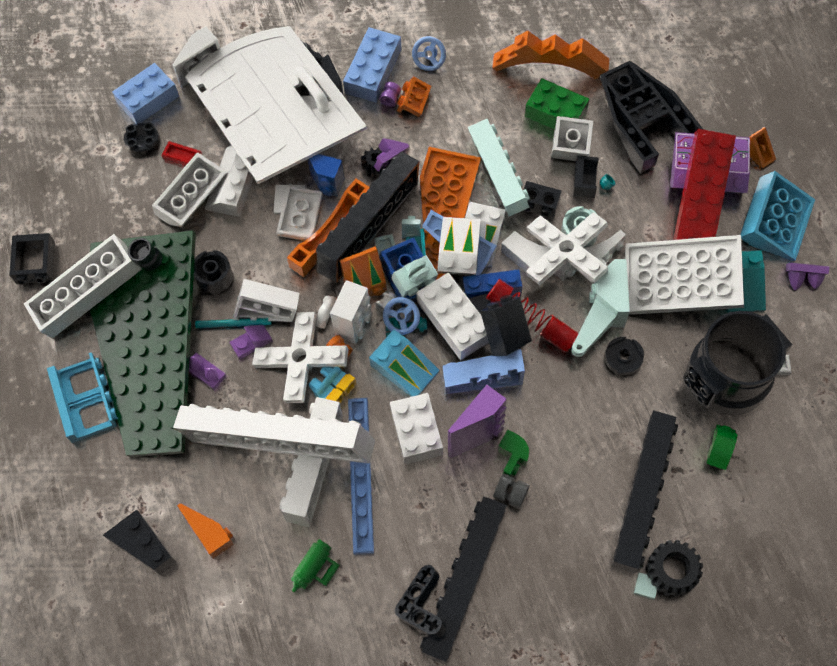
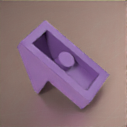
(389, 149)
(254, 337)

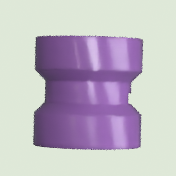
(390, 94)

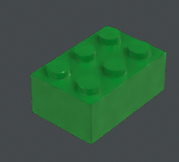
(552, 101)

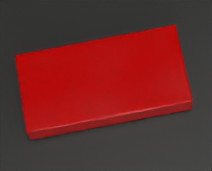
(179, 153)

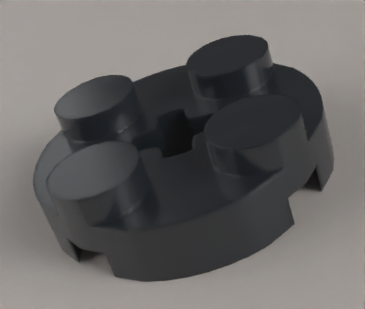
(621, 366)

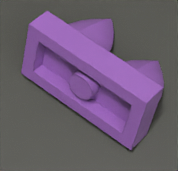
(798, 272)
(205, 371)

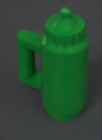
(311, 565)

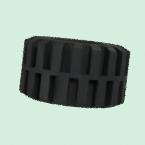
(681, 553)

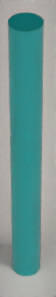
(231, 323)

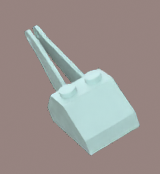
(609, 306)

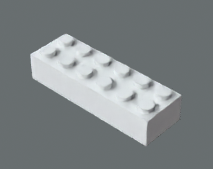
(82, 286)
(308, 473)

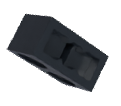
(542, 195)

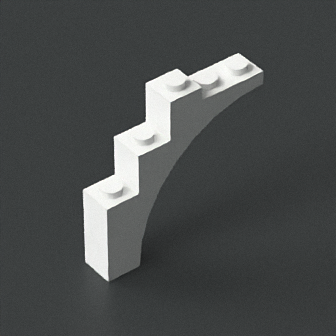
(526, 253)

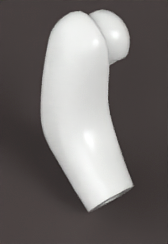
(324, 311)

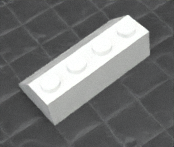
(233, 189)
(188, 190)

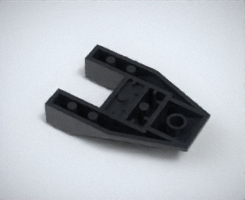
(639, 101)

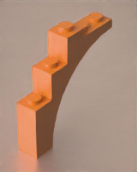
(552, 50)

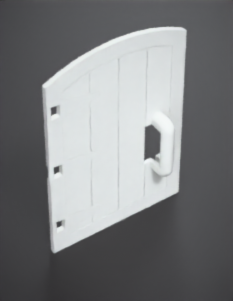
(255, 91)

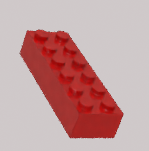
(704, 185)

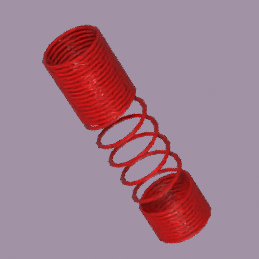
(554, 332)

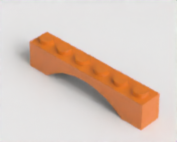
(304, 255)

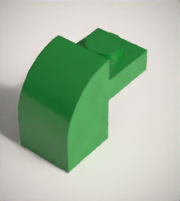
(722, 446)
(516, 449)

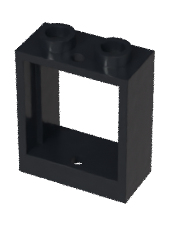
(32, 242)

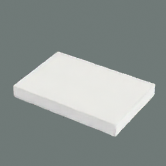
(299, 213)

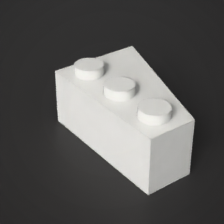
(265, 301)

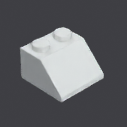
(571, 138)

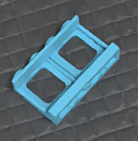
(71, 404)

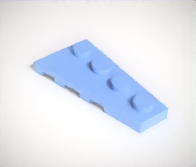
(433, 226)

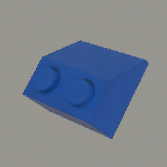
(327, 174)

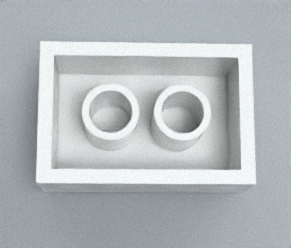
(351, 312)
(416, 428)

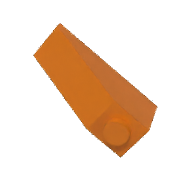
(210, 532)

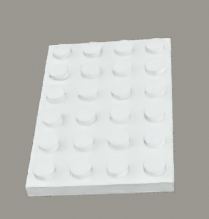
(685, 275)

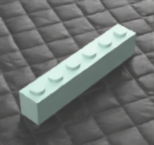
(498, 167)

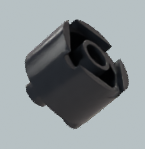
(212, 272)

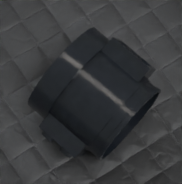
(721, 392)

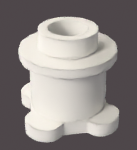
(386, 298)

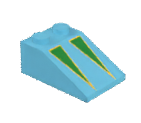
(403, 364)

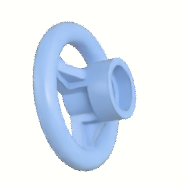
(434, 41)
(406, 311)

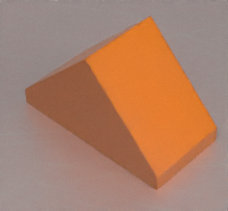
(761, 148)

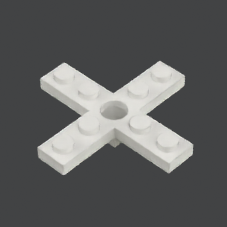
(558, 241)
(301, 345)

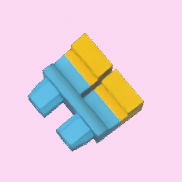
(334, 386)

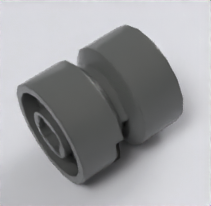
(518, 492)

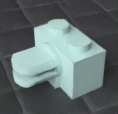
(414, 276)

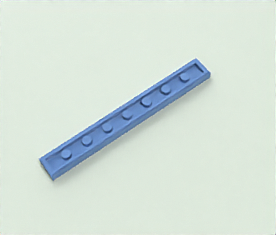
(361, 487)

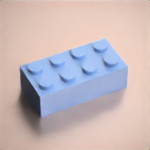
(372, 65)

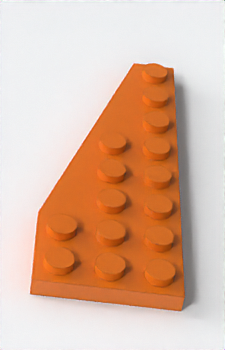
(446, 189)

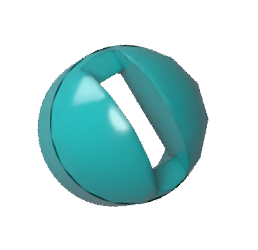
(607, 182)

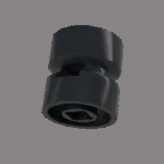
(145, 254)

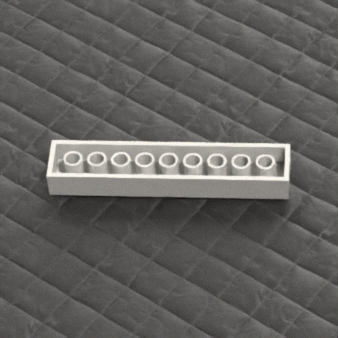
(276, 433)

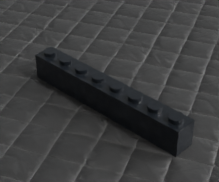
(644, 491)
(464, 578)

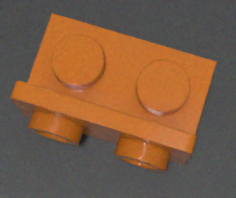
(414, 96)

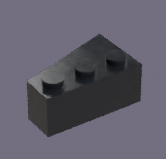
(141, 542)

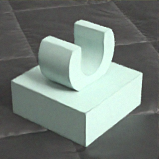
(411, 227)

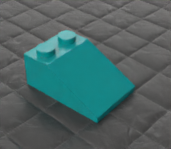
(753, 282)

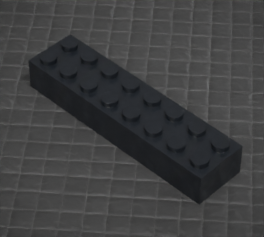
(368, 215)

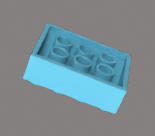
(777, 216)

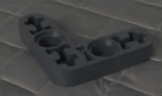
(415, 609)

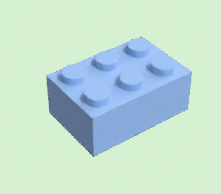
(146, 93)

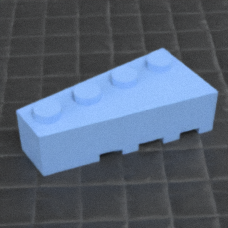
(483, 371)

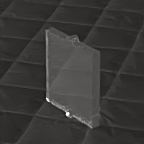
(485, 195)

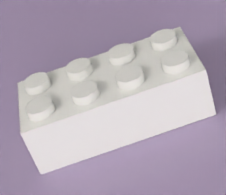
(453, 315)

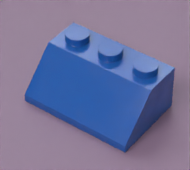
(396, 258)

